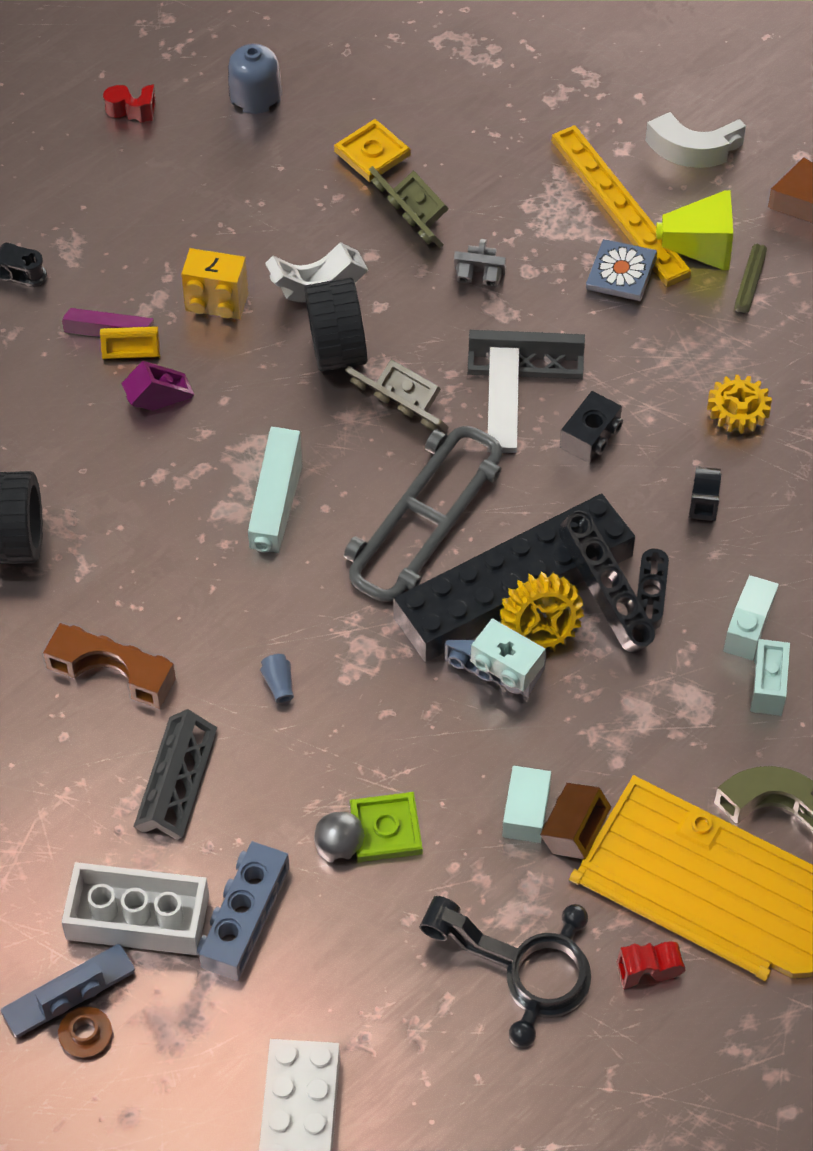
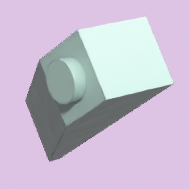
(750, 617)

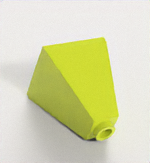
(701, 230)

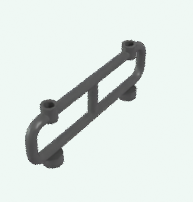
(440, 445)

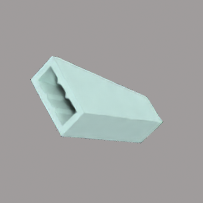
(275, 489)

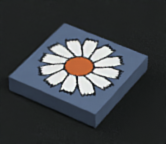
(621, 270)

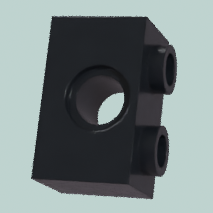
(591, 427)

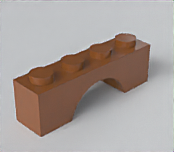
(76, 651)

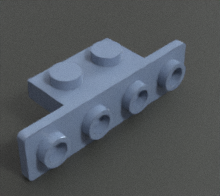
(67, 990)

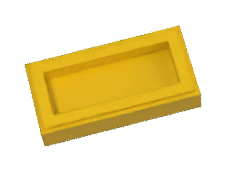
(130, 342)

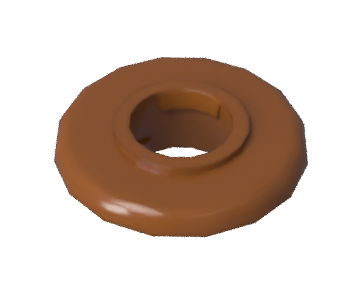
(85, 1046)

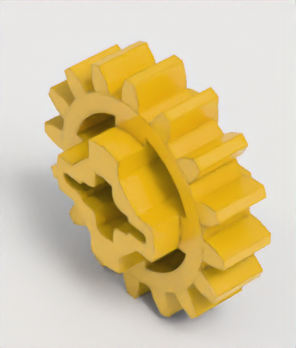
(739, 403)

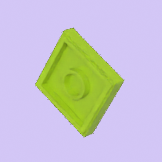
(388, 826)

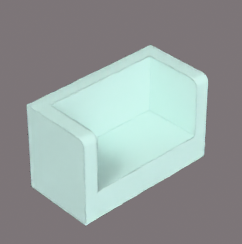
(770, 677)
(526, 804)

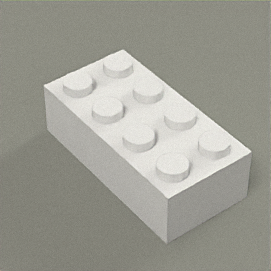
(135, 908)
(300, 1096)

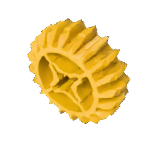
(550, 595)

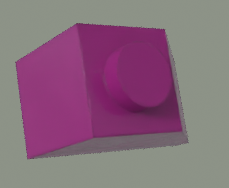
(156, 386)

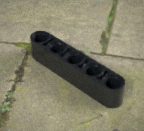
(606, 566)

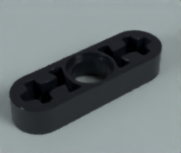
(658, 579)

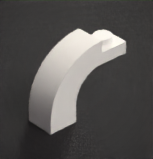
(691, 147)
(337, 264)

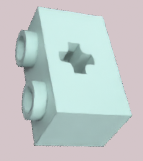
(507, 655)

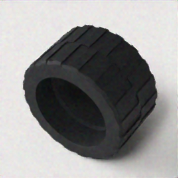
(336, 324)
(20, 518)

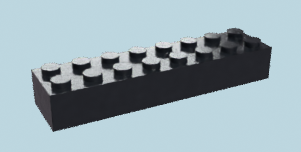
(471, 594)

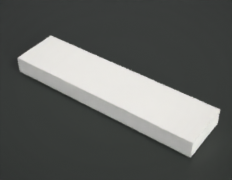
(503, 397)

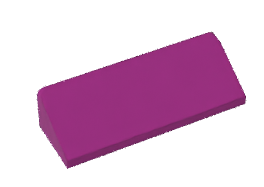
(90, 322)

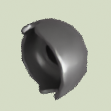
(338, 836)

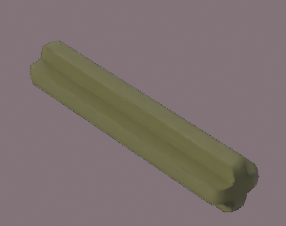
(750, 278)

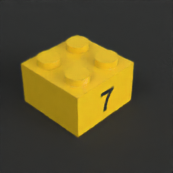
(215, 283)

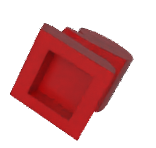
(121, 103)
(660, 961)

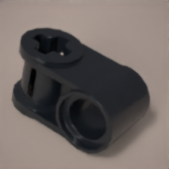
(19, 263)

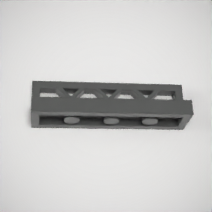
(551, 347)
(165, 773)

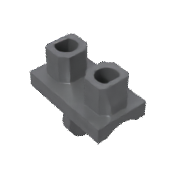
(479, 260)

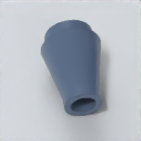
(277, 674)

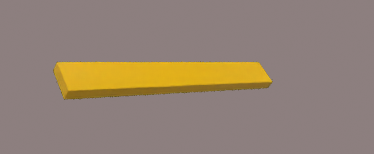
(618, 203)

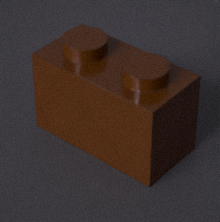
(575, 820)

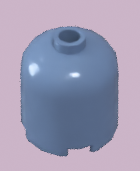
(254, 78)

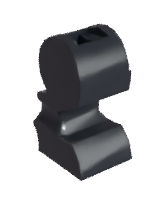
(705, 493)

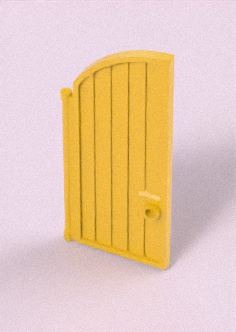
(704, 881)

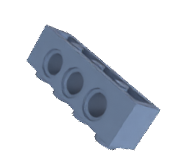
(230, 957)

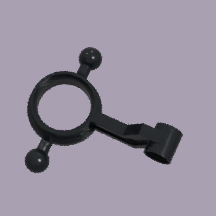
(444, 920)

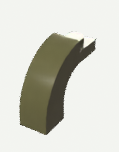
(766, 787)

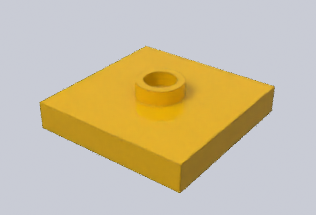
(371, 147)

